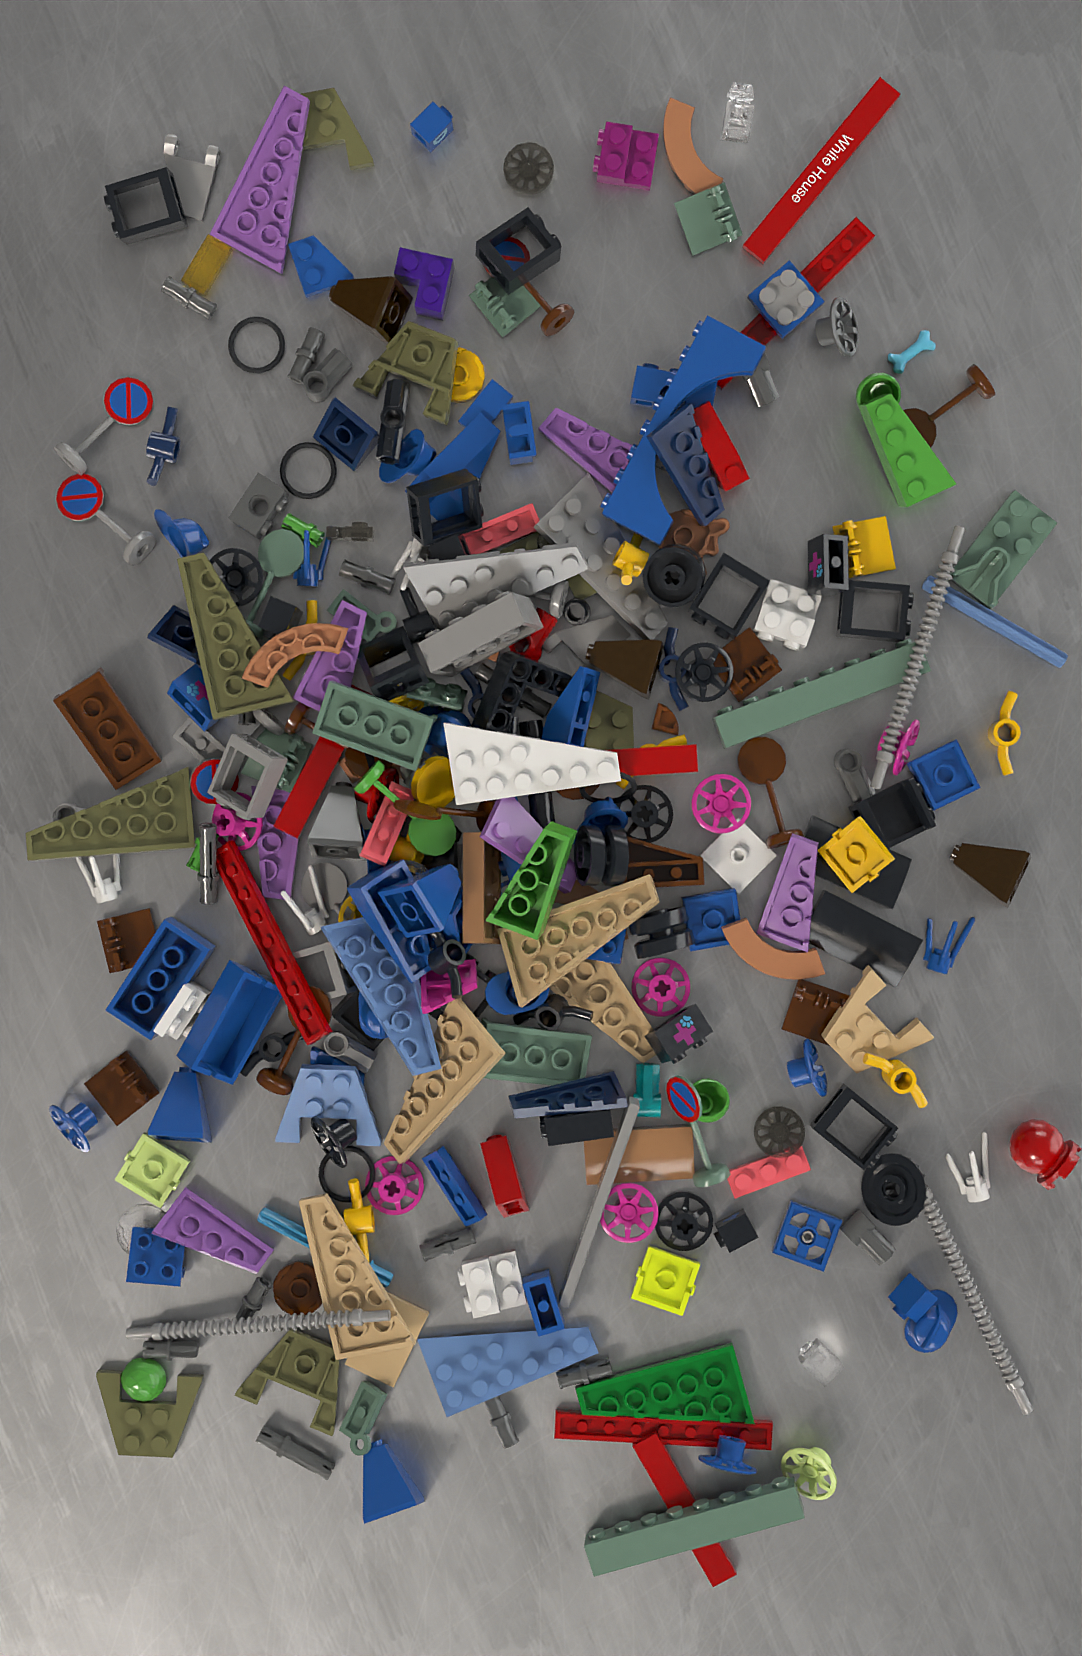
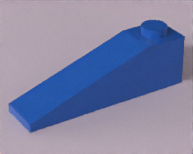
(469, 451)
(408, 953)

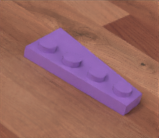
(587, 446)
(332, 666)
(514, 834)
(276, 851)
(791, 900)
(209, 1231)

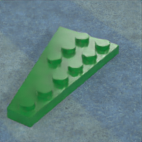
(682, 1388)

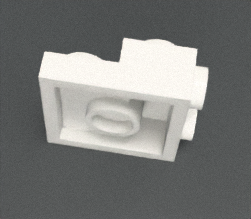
(786, 615)
(182, 1011)
(492, 1283)

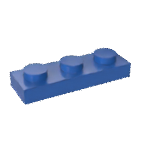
(454, 1186)

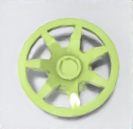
(812, 1468)

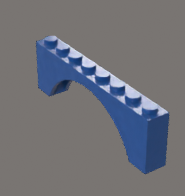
(713, 356)

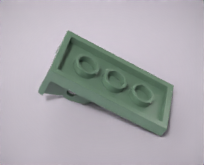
(1002, 549)
(373, 725)
(538, 1054)

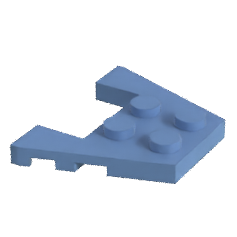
(329, 1093)

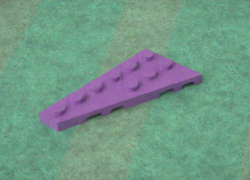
(263, 197)

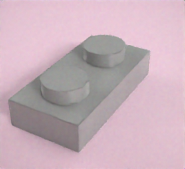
(197, 742)

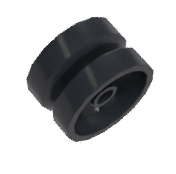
(662, 586)
(601, 855)
(661, 933)

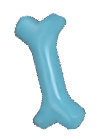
(900, 360)

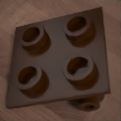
(750, 663)
(126, 938)
(812, 1010)
(121, 1088)

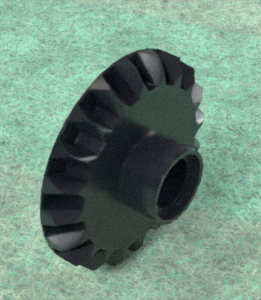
(880, 1192)

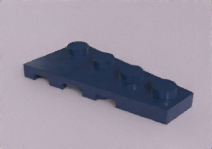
(683, 456)
(579, 1095)

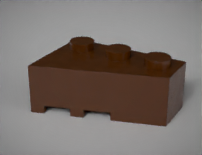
(664, 864)

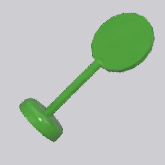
(427, 836)

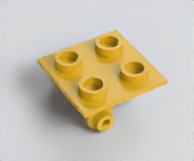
(867, 546)

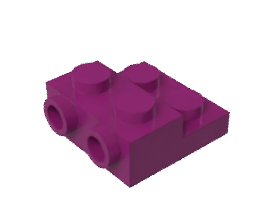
(625, 156)

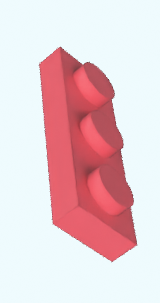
(503, 530)
(386, 827)
(766, 1172)

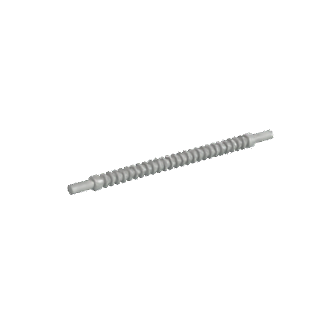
(949, 559)
(356, 1317)
(1014, 1382)

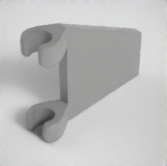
(191, 177)
(580, 637)

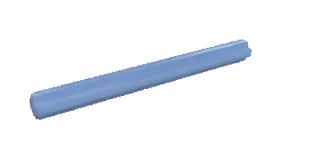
(1000, 624)

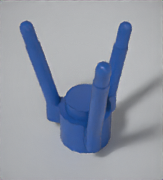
(307, 574)
(942, 959)

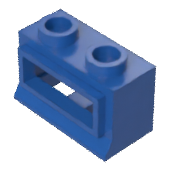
(519, 432)

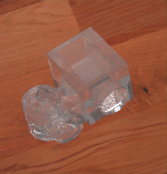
(738, 113)

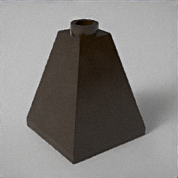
(374, 303)
(628, 662)
(992, 868)

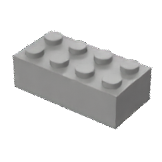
(480, 634)

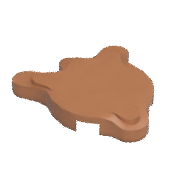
(700, 538)

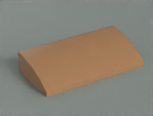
(480, 889)
(650, 1155)

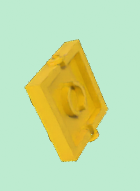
(856, 854)

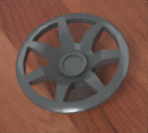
(835, 329)

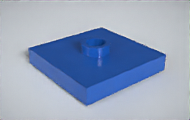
(943, 775)
(708, 914)

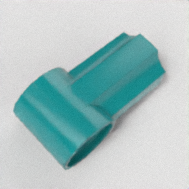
(648, 1089)

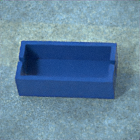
(230, 1023)

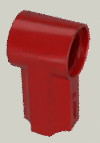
(536, 639)

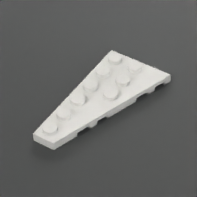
(508, 765)

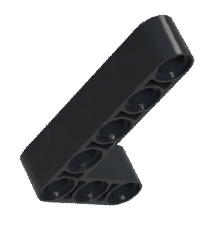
(515, 682)

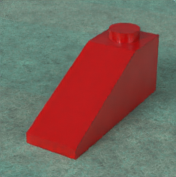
(724, 459)

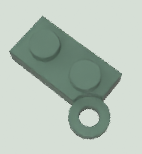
(373, 622)
(362, 1416)

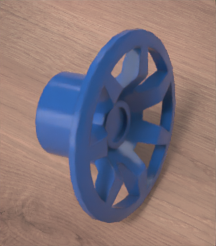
(805, 1071)
(77, 1121)
(729, 1452)

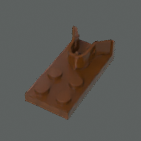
(107, 729)

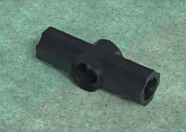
(395, 407)

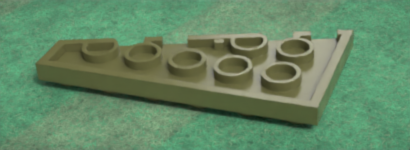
(224, 643)
(133, 822)

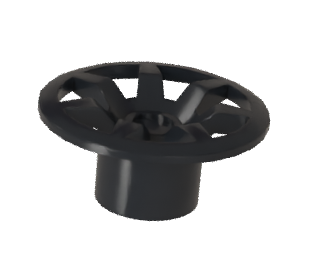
(237, 578)
(703, 672)
(646, 813)
(337, 1136)
(684, 1222)

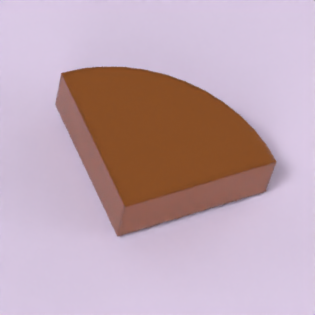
(665, 721)

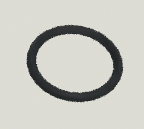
(281, 344)
(308, 495)
(616, 800)
(347, 1199)

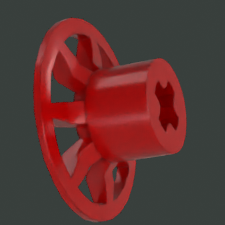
(373, 796)

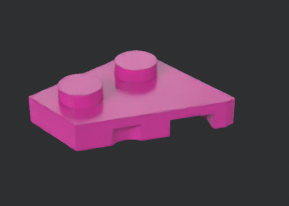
(437, 987)

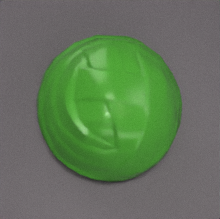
(876, 385)
(714, 1099)
(143, 1379)

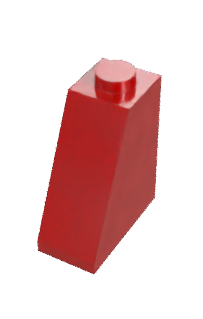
(504, 1176)

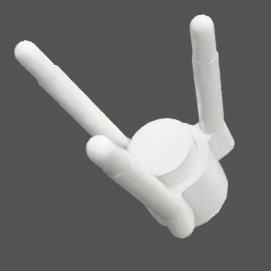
(418, 552)
(102, 889)
(311, 919)
(976, 1185)

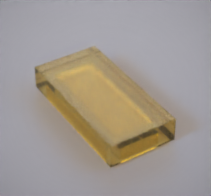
(206, 265)

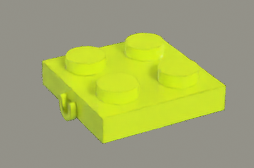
(665, 1280)

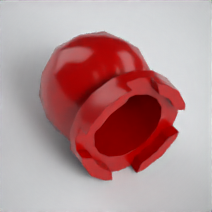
(1041, 1151)

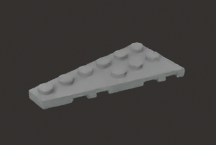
(581, 520)
(461, 584)

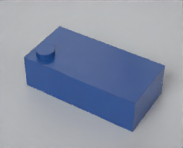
(166, 964)

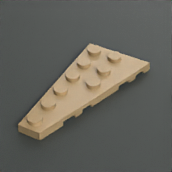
(573, 935)
(599, 989)
(465, 1058)
(349, 1283)

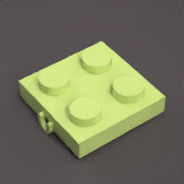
(152, 1170)

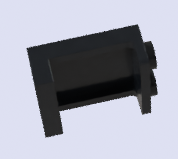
(896, 812)

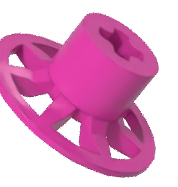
(906, 739)
(721, 803)
(232, 825)
(661, 987)
(394, 1187)
(629, 1212)

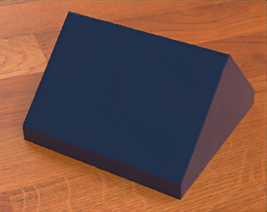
(346, 434)
(176, 634)

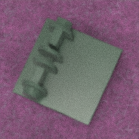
(708, 219)
(503, 310)
(448, 695)
(288, 746)

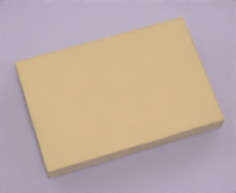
(388, 1364)

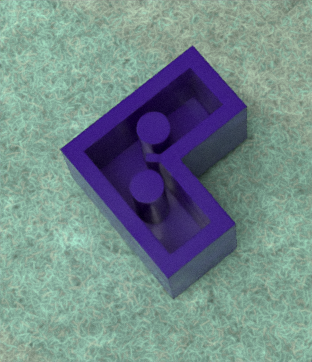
(430, 275)

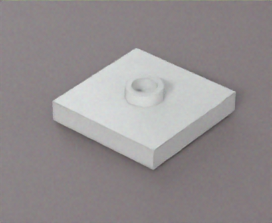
(738, 856)

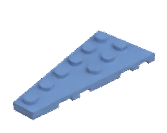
(387, 992)
(488, 1365)

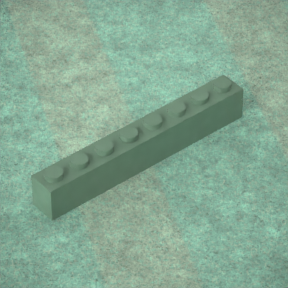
(815, 696)
(693, 1526)

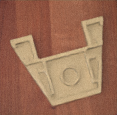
(859, 1031)

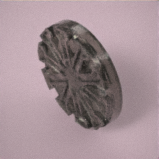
(528, 168)
(779, 1132)

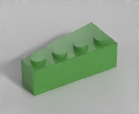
(903, 452)
(533, 889)

